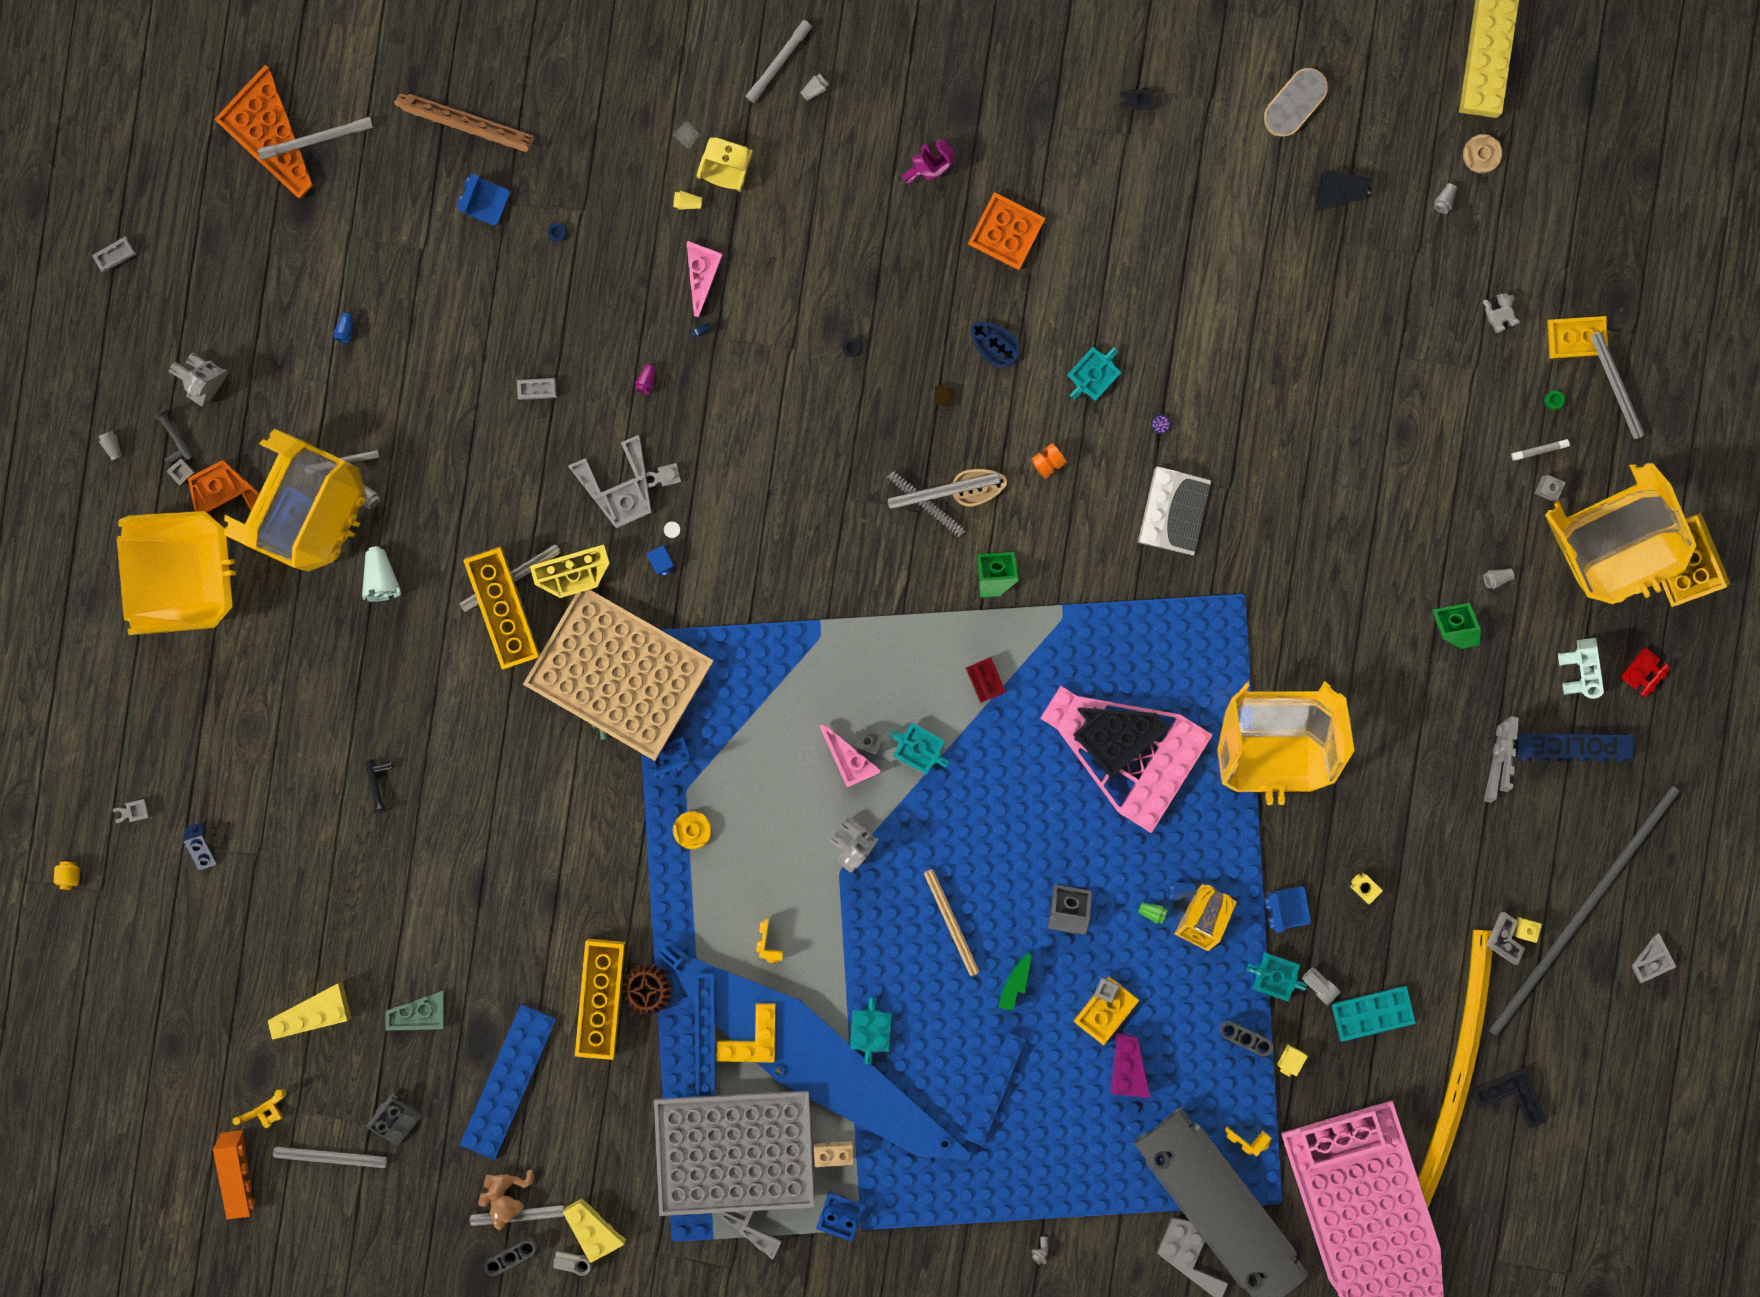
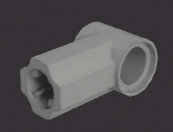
(1324, 989)
(570, 1262)

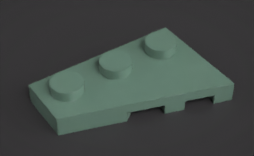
(418, 1015)

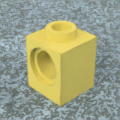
(1372, 892)
(1527, 929)
(1291, 1061)

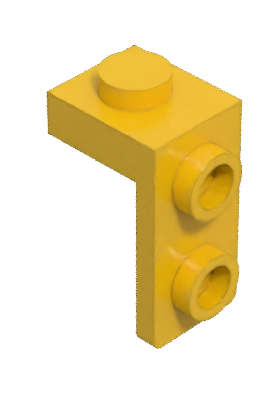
(771, 955)
(1260, 1143)

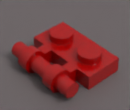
(1639, 669)

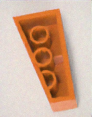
(234, 1174)

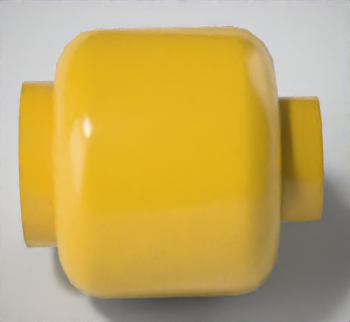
(66, 875)

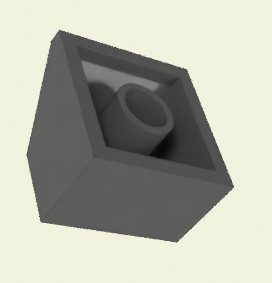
(1070, 909)

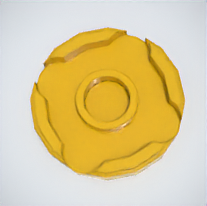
(692, 830)

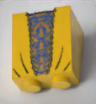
(1206, 917)

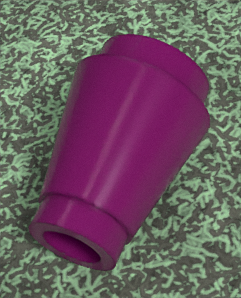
(645, 381)

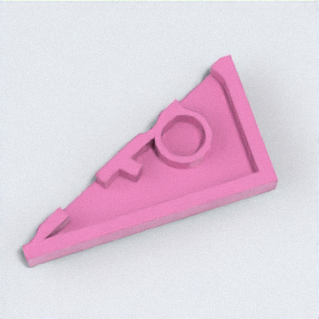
(703, 267)
(850, 762)

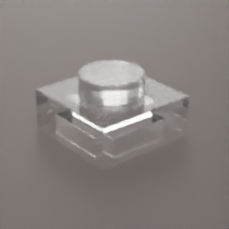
(686, 135)

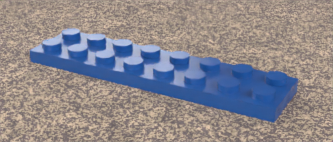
(508, 1081)

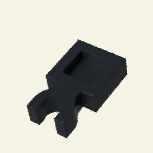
(1139, 99)

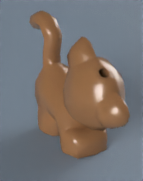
(503, 1207)

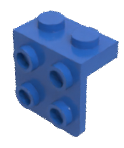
(483, 200)
(673, 756)
(1287, 908)

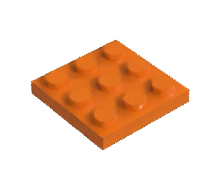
(1006, 231)

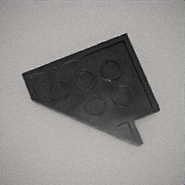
(1117, 735)

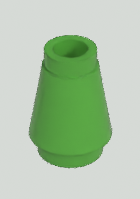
(1153, 912)

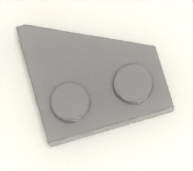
(1653, 960)

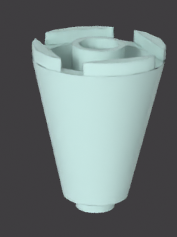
(379, 578)

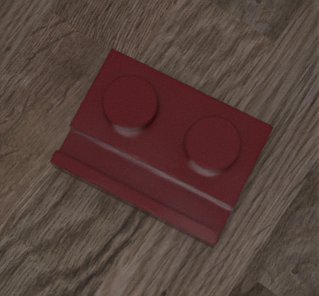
(985, 679)

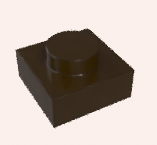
(943, 395)

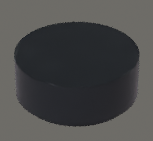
(851, 347)

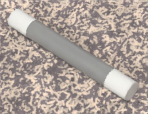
(1539, 450)

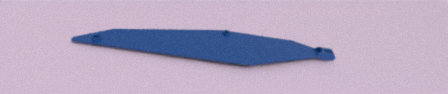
(817, 1060)

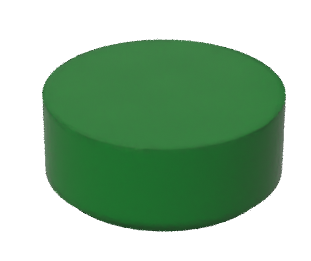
(1554, 400)

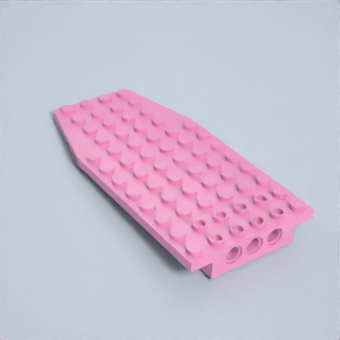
(1366, 1205)

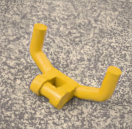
(260, 1111)

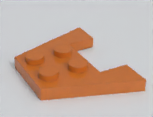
(218, 485)

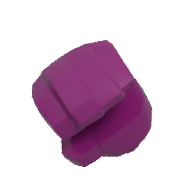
(930, 165)

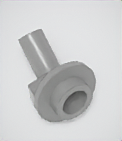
(1040, 1255)

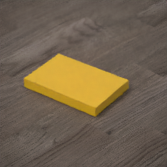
(1573, 336)
(1102, 1017)

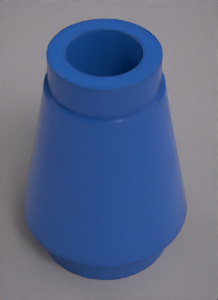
(343, 330)
(1179, 890)

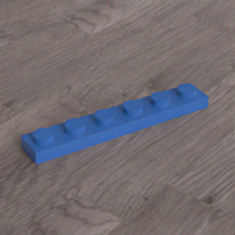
(995, 1088)

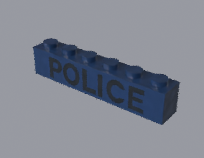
(1574, 746)

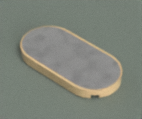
(1295, 102)

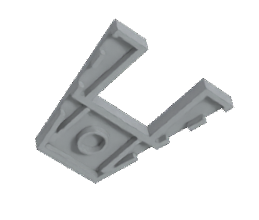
(623, 502)
(1505, 752)
(760, 1239)
(1181, 1249)

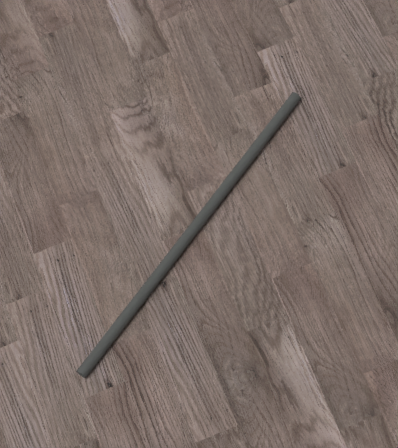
(1584, 911)

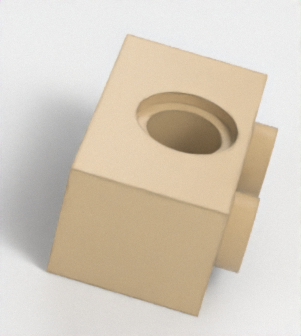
(833, 1154)

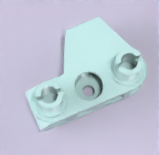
(1588, 659)

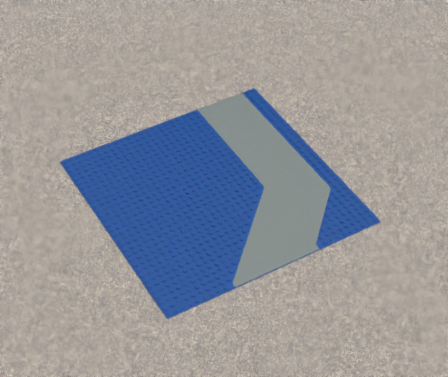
(999, 834)

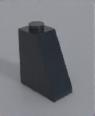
(1340, 189)

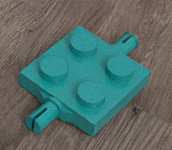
(1094, 373)
(919, 748)
(1276, 977)
(870, 1031)

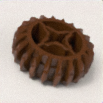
(632, 991)

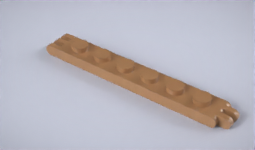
(464, 121)

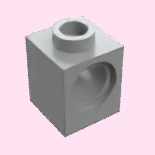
(1549, 488)

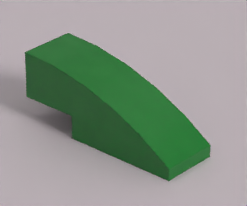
(1015, 983)

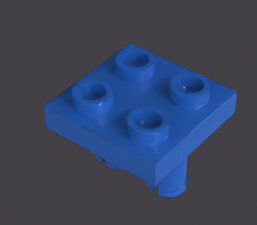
(840, 1216)

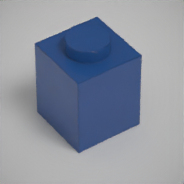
(661, 561)

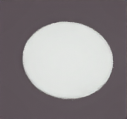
(671, 529)

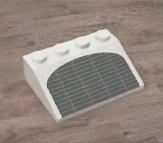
(1174, 511)

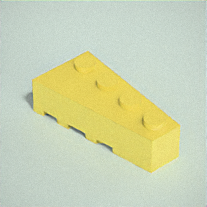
(316, 1012)

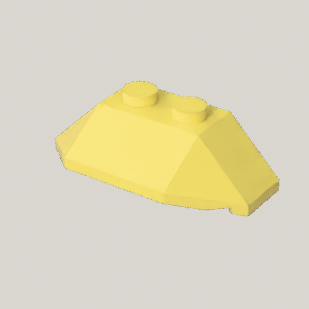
(572, 572)

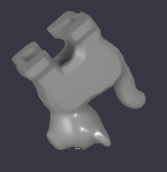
(1505, 313)

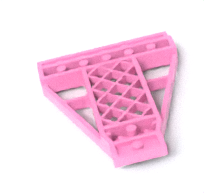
(1163, 772)

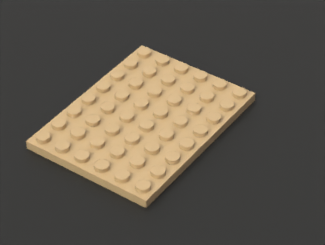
(618, 673)

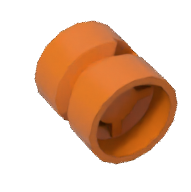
(1048, 460)

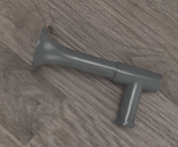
(183, 449)

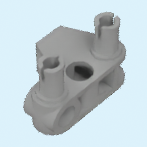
(202, 381)
(855, 851)

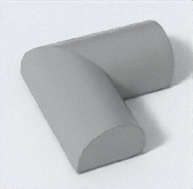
(1501, 939)

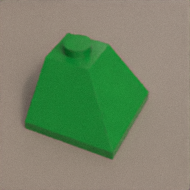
(996, 573)
(1458, 625)

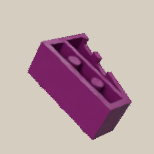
(1128, 1069)

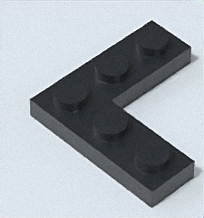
(1507, 1085)

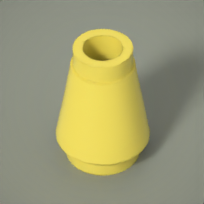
(686, 201)

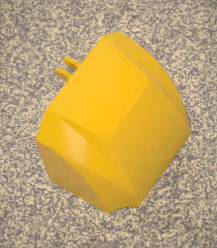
(173, 572)

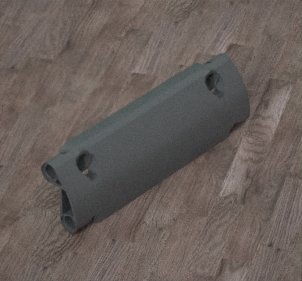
(1221, 1207)

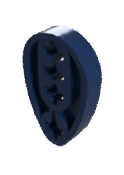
(1004, 338)

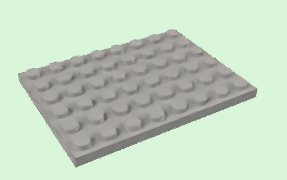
(733, 1153)

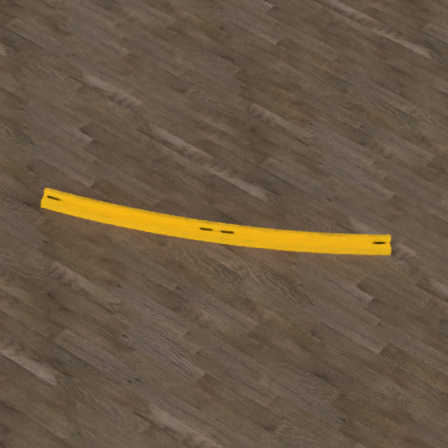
(1464, 1063)

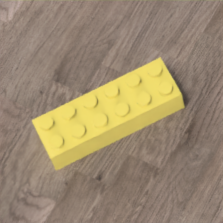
(1488, 57)

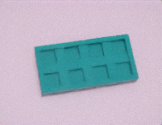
(1373, 1013)

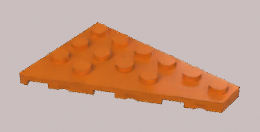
(260, 120)

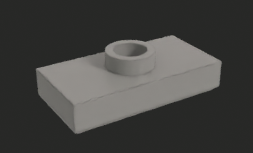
(114, 254)
(536, 389)

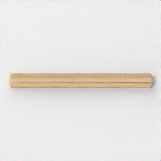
(951, 922)

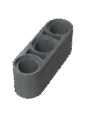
(1252, 1044)
(505, 1263)

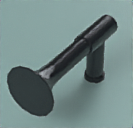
(371, 771)

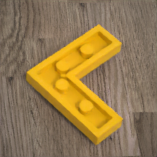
(753, 1051)

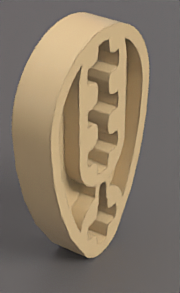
(977, 497)

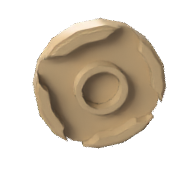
(1482, 153)

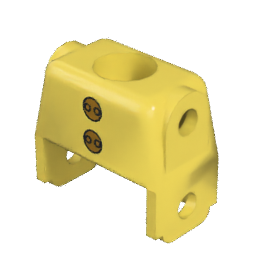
(725, 164)

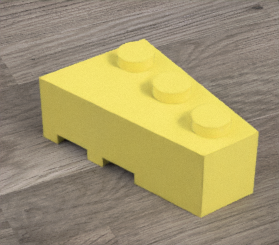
(592, 1231)

